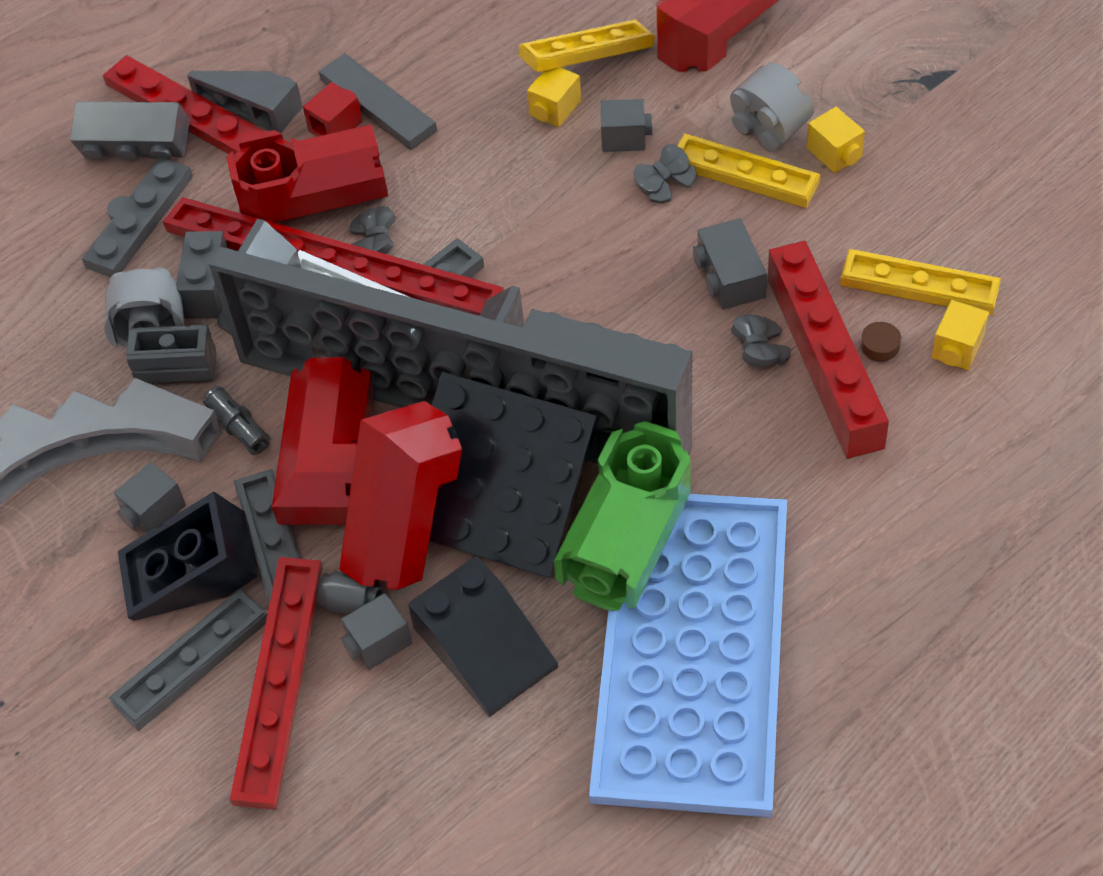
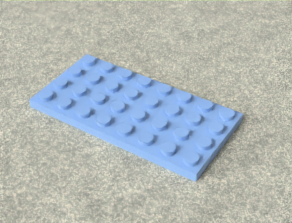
(697, 668)

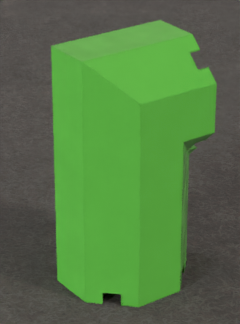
(626, 516)

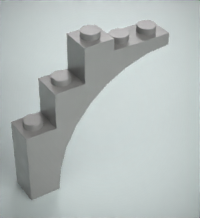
(83, 427)

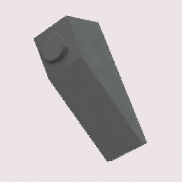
(251, 95)

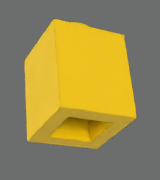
(554, 96)
(835, 139)
(960, 335)

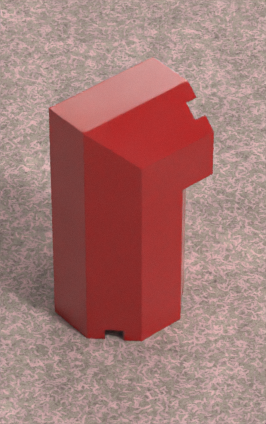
(698, 30)
(305, 176)
(320, 441)
(394, 493)

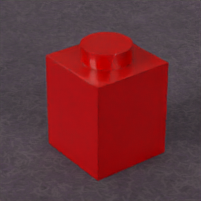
(332, 111)

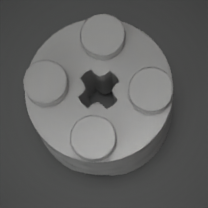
(770, 105)
(141, 301)

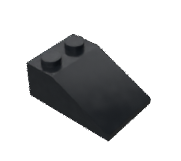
(188, 559)
(481, 635)

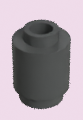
(344, 594)

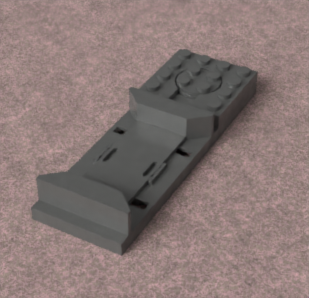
(406, 343)

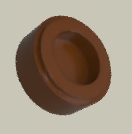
(880, 341)

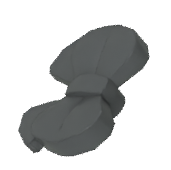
(653, 178)
(374, 225)
(755, 332)

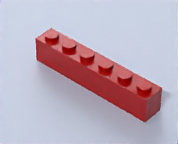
(827, 350)

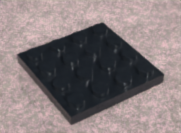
(513, 476)

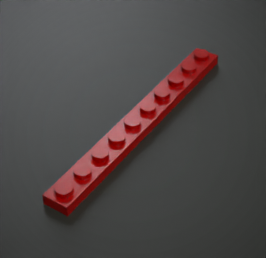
(390, 271)

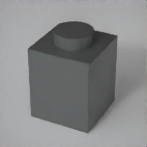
(624, 125)
(149, 499)
(375, 632)

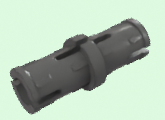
(237, 420)

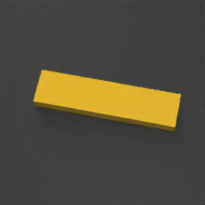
(586, 45)
(750, 171)
(918, 281)

